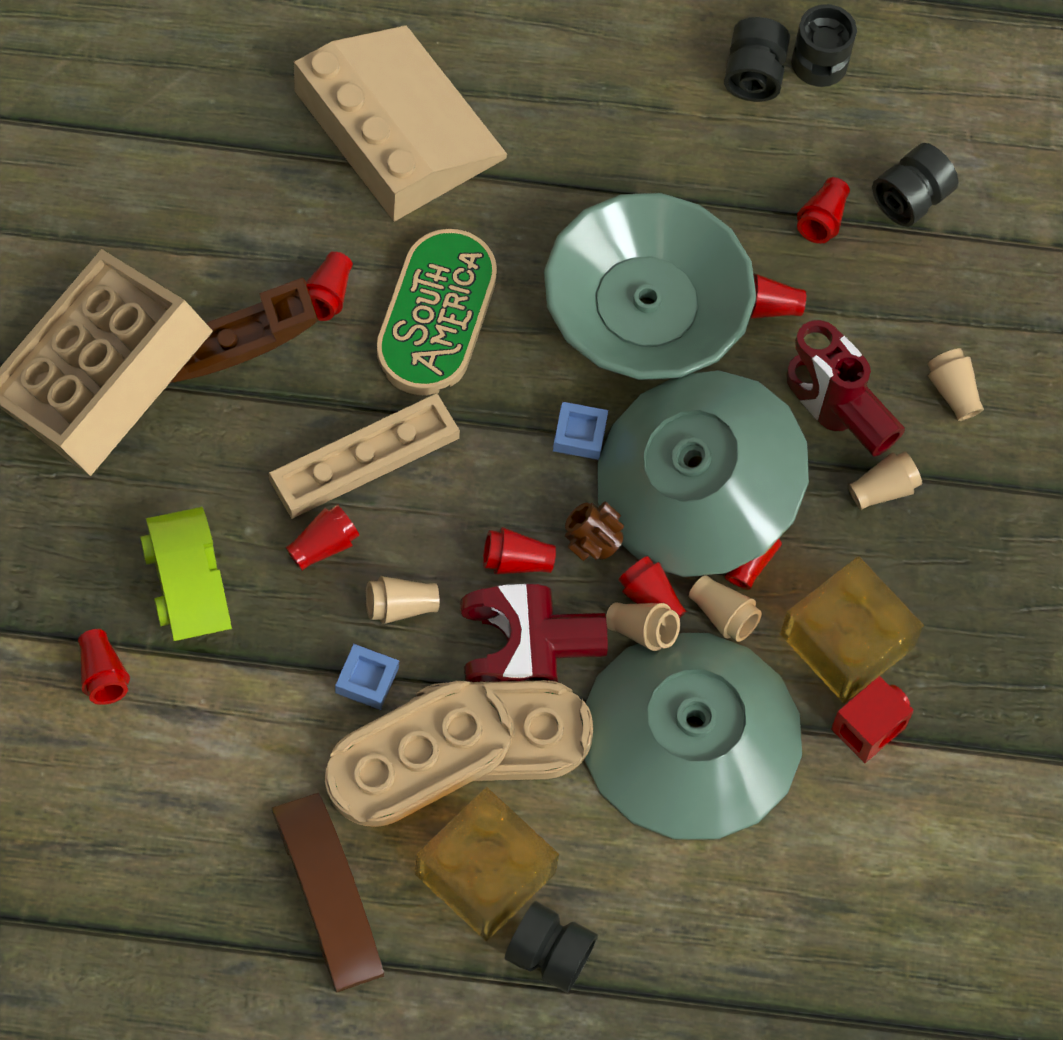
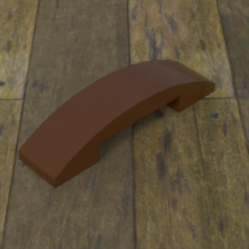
(253, 330)
(329, 891)

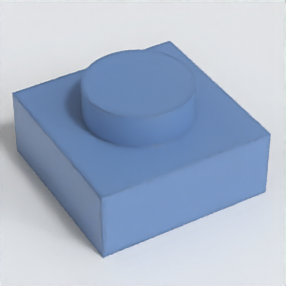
(580, 430)
(367, 676)

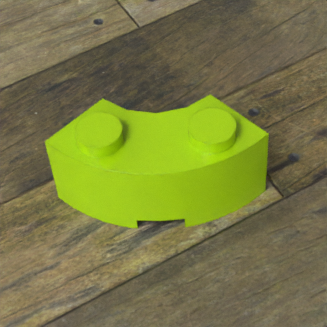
(187, 574)

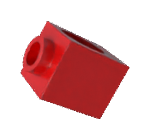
(873, 718)

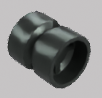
(824, 45)
(757, 59)
(914, 185)
(553, 947)

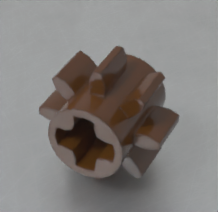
(594, 531)

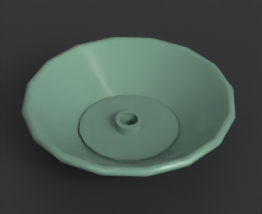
(654, 251)
(728, 504)
(687, 777)

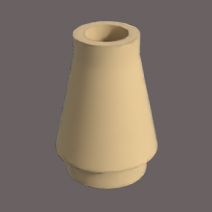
(956, 382)
(886, 481)
(399, 599)
(727, 609)
(647, 624)

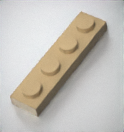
(364, 455)

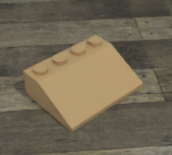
(395, 117)
(99, 360)

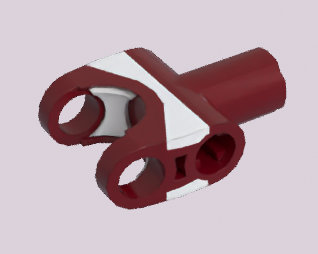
(840, 389)
(532, 633)

